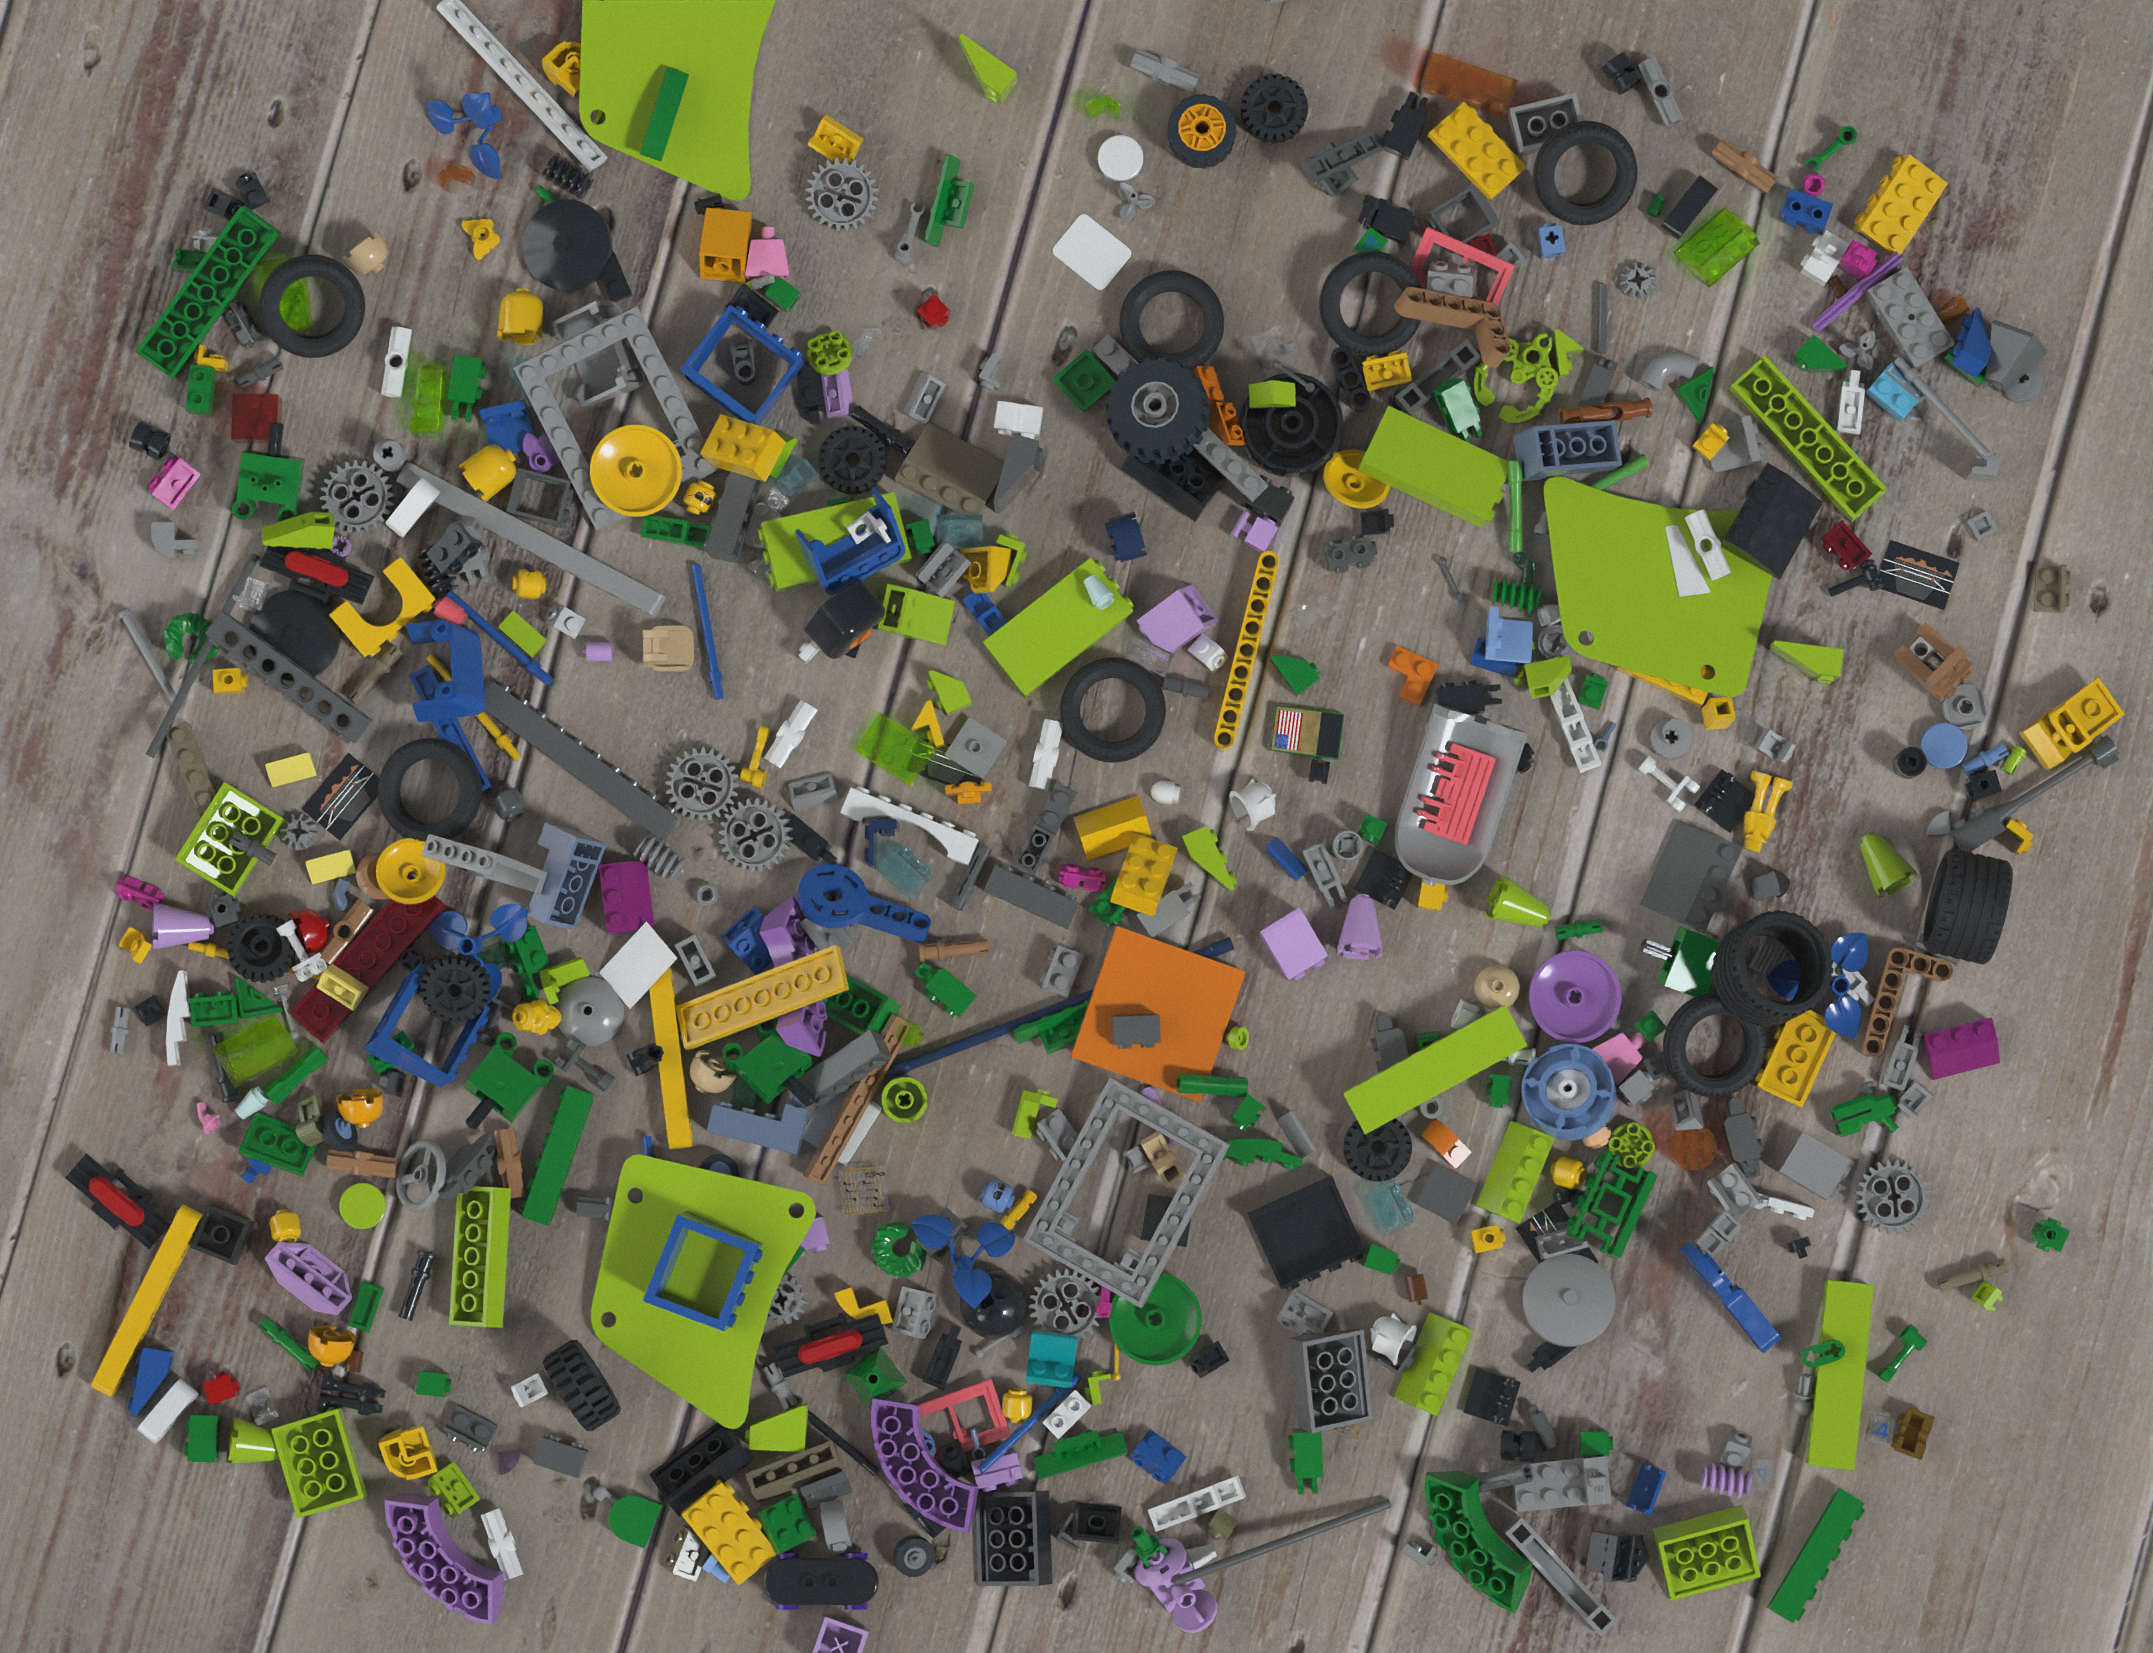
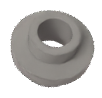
(699, 894)

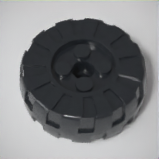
(1296, 450)

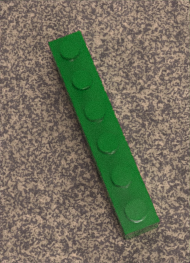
(557, 1156)
(1816, 1555)

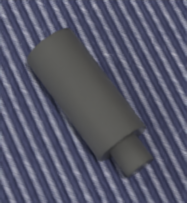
(1543, 1428)

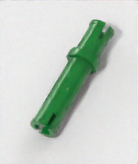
(285, 1341)

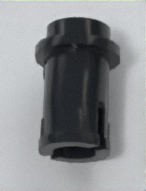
(710, 202)

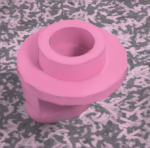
(209, 1122)

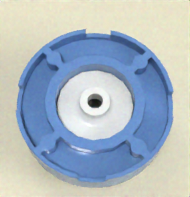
(1569, 1092)

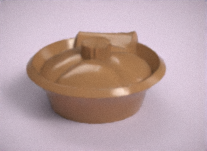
(367, 878)

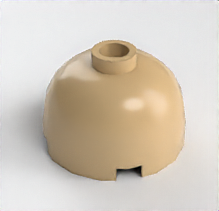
(368, 255)
(1496, 986)
(710, 1074)

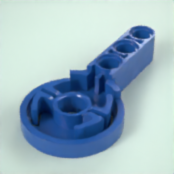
(858, 904)
(1732, 1297)

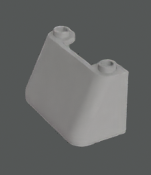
(608, 371)

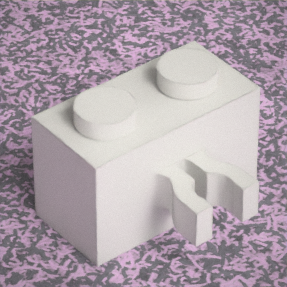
(1824, 257)

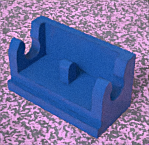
(1646, 1489)

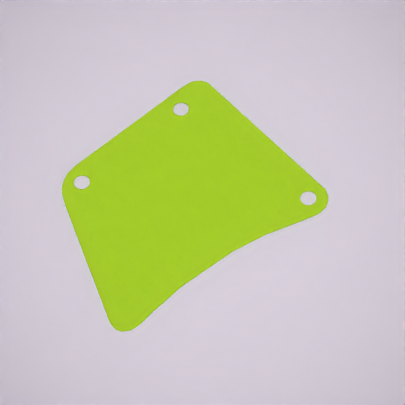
(623, 69)
(1623, 589)
(688, 1357)

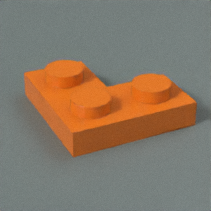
(1419, 673)

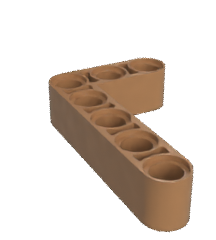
(1460, 312)
(1892, 993)

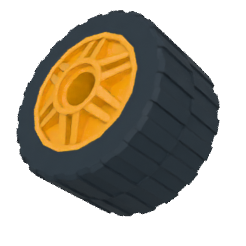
(1201, 113)

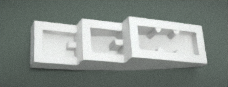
(1574, 728)
(177, 1012)
(1196, 1503)

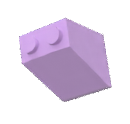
(1177, 619)
(1294, 945)

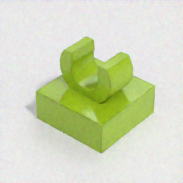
(1986, 1296)

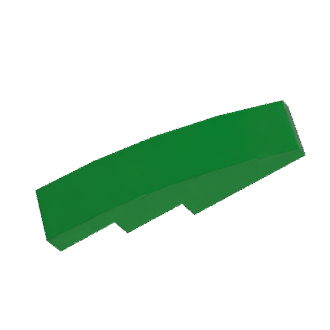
(664, 114)
(675, 531)

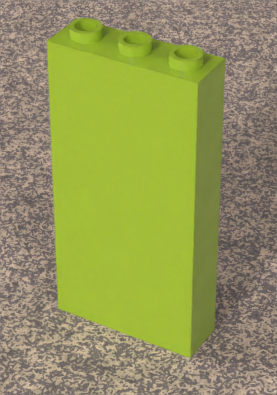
(1436, 467)
(828, 524)
(1056, 629)

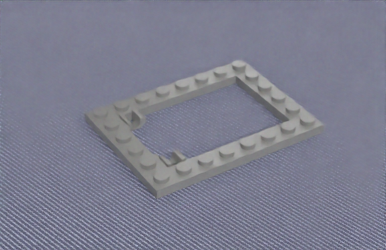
(629, 325)
(1057, 1241)

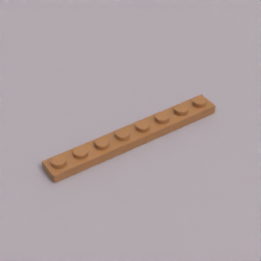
(854, 1106)

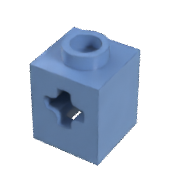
(1547, 249)

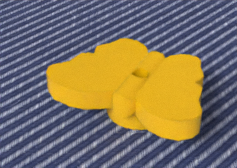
(481, 244)

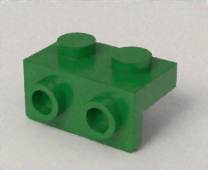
(213, 1010)

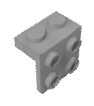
(1740, 448)

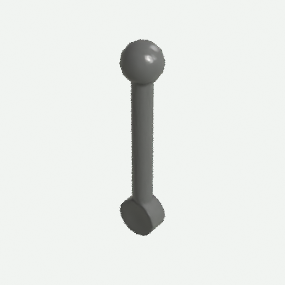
(1308, 386)
(1443, 561)

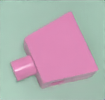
(767, 256)
(1621, 1054)

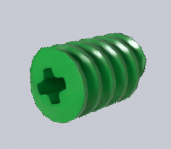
(1515, 595)

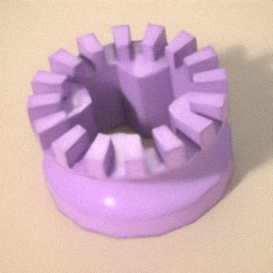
(346, 549)

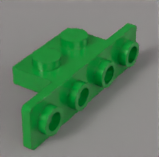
(950, 203)
(527, 959)
(1056, 1030)
(1079, 1452)

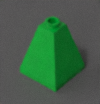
(881, 1365)

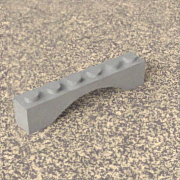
(1560, 1576)

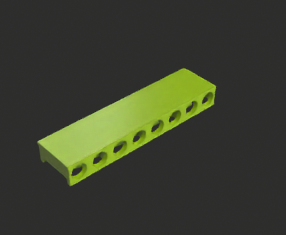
(1808, 438)
(1434, 1069)
(1840, 1383)

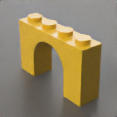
(368, 636)

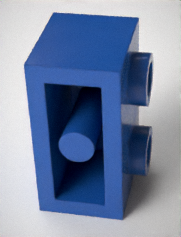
(1805, 211)

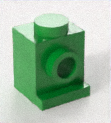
(921, 537)
(1372, 829)
(1498, 1090)
(1247, 1113)

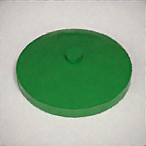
(1162, 1328)

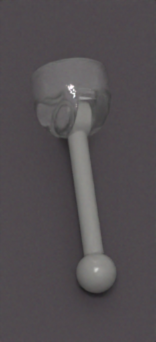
(283, 993)
(1018, 1332)

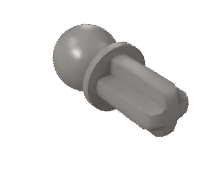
(1802, 1404)

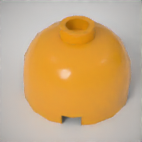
(361, 1107)
(329, 1345)

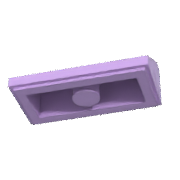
(837, 394)

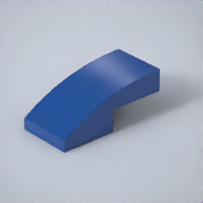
(984, 612)

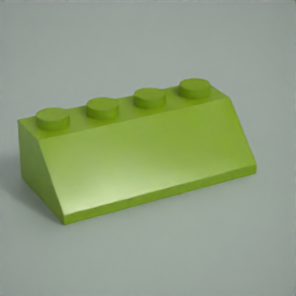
(1515, 1172)
(1435, 1364)

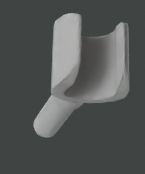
(601, 1493)

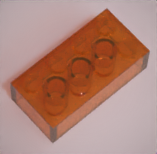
(1468, 84)

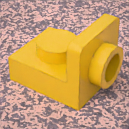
(213, 361)
(1711, 441)
(136, 943)

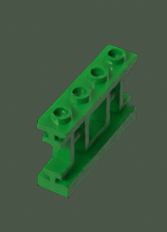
(1626, 1211)

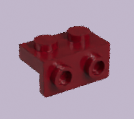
(1845, 547)

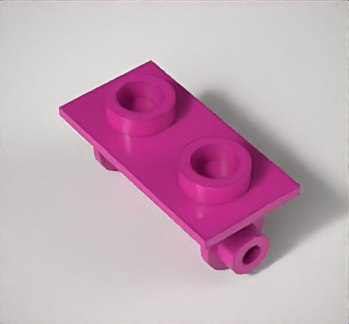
(1073, 874)
(129, 890)

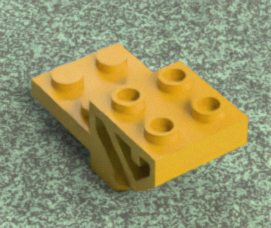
(2072, 724)

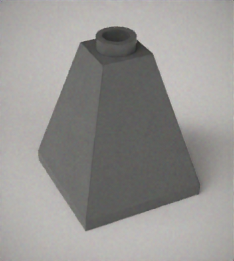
(2011, 355)

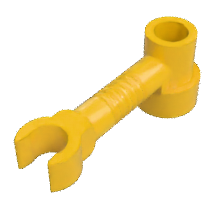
(753, 774)

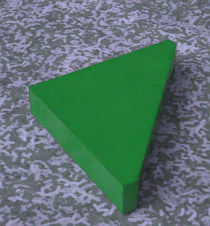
(1696, 393)
(252, 1002)

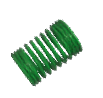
(1656, 213)

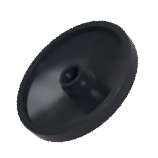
(567, 245)
(298, 629)

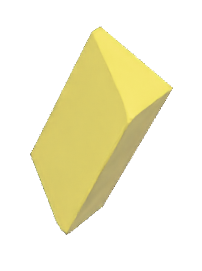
(291, 769)
(331, 866)
(342, 987)

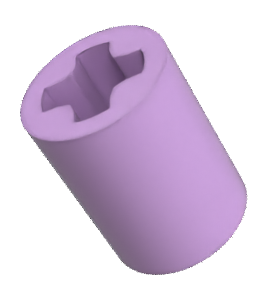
(598, 651)

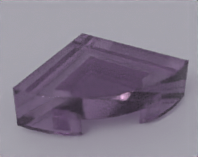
(508, 1460)

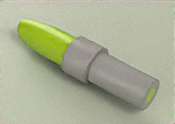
(760, 282)

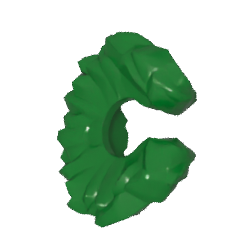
(179, 627)
(887, 1260)

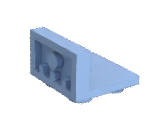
(1507, 638)

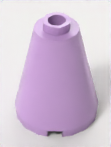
(178, 926)
(1360, 930)

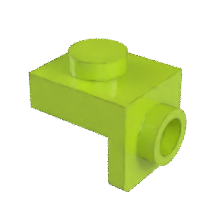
(1093, 1390)

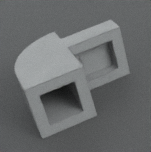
(166, 541)
(835, 1527)

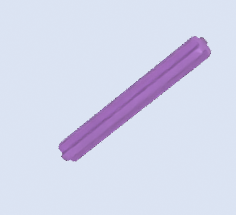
(1856, 292)

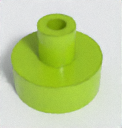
(1237, 1038)

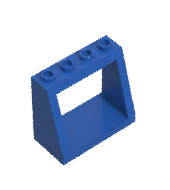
(691, 367)
(394, 1053)
(683, 1223)

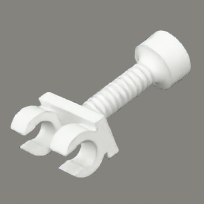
(1649, 766)
(287, 930)

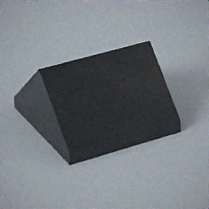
(1096, 1523)

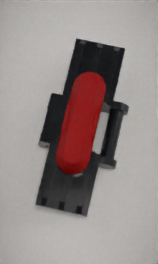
(321, 565)
(114, 1205)
(833, 1350)

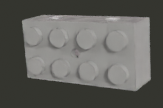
(1909, 319)

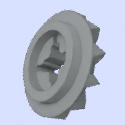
(1631, 289)
(1545, 647)
(305, 839)

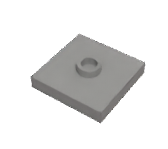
(976, 748)

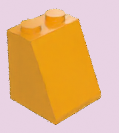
(725, 245)

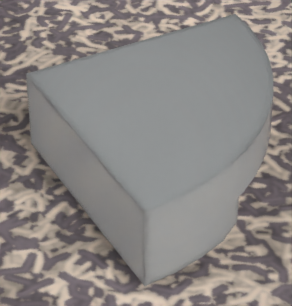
(1939, 825)

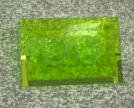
(1717, 247)
(429, 401)
(255, 1050)

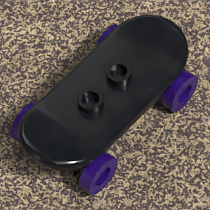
(821, 1581)

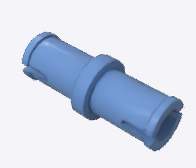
(1985, 759)

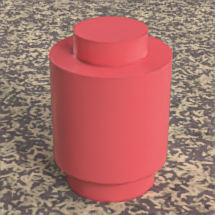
(449, 610)

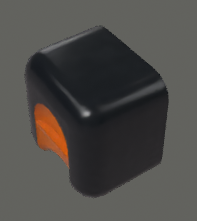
(845, 620)

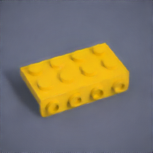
(1477, 151)
(1900, 204)
(1795, 1058)
(729, 1532)

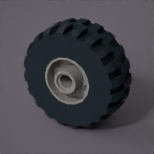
(1157, 410)

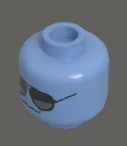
(997, 1196)

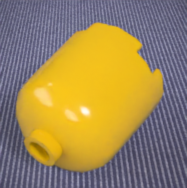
(520, 318)
(489, 470)

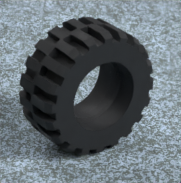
(581, 1385)

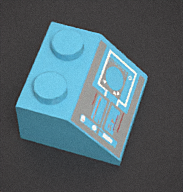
(1894, 392)

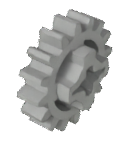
(792, 1297)

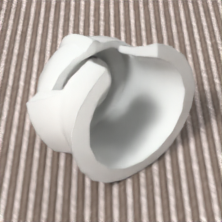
(1254, 800)
(1390, 1335)

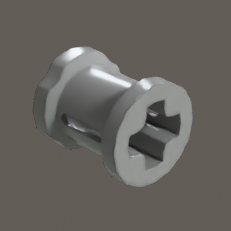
(1137, 1159)

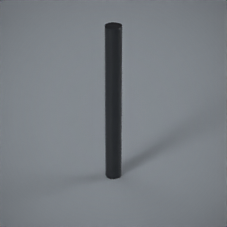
(842, 1443)

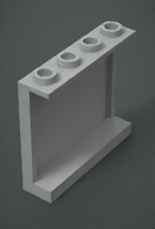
(485, 863)

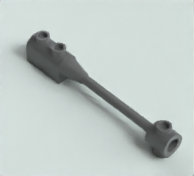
(1988, 822)

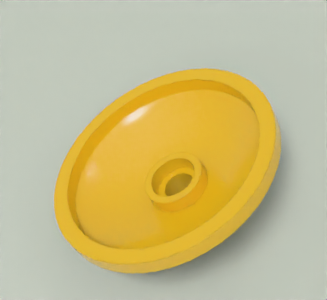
(1342, 475)
(402, 860)

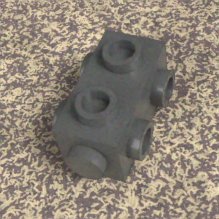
(1355, 552)

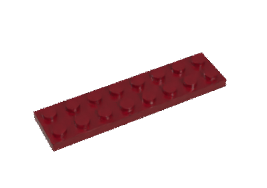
(368, 961)

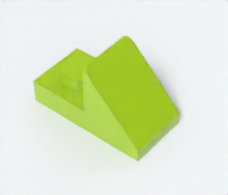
(1564, 346)

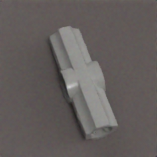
(1164, 71)
(1666, 105)

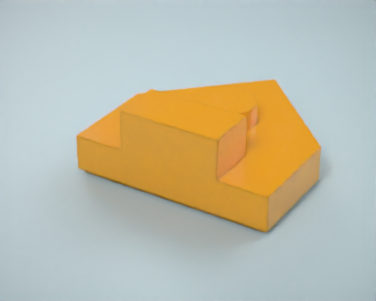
(968, 791)

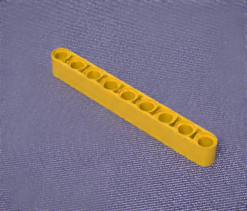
(1246, 639)
(671, 1066)
(147, 1301)

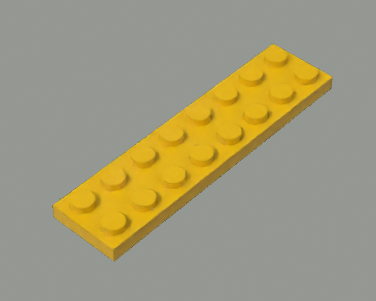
(762, 997)

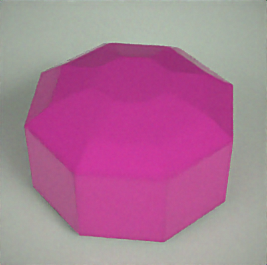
(1813, 183)

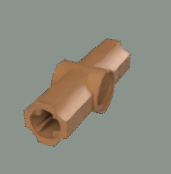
(1744, 166)
(354, 919)
(510, 1162)
(362, 1163)

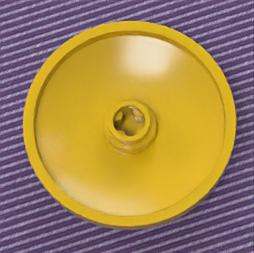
(635, 470)

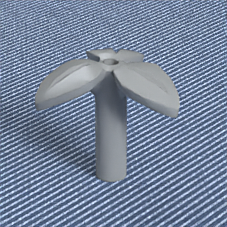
(1128, 194)
(1865, 341)

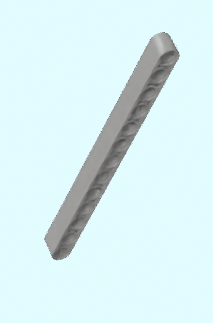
(537, 542)

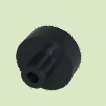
(1799, 1246)

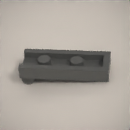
(1598, 382)

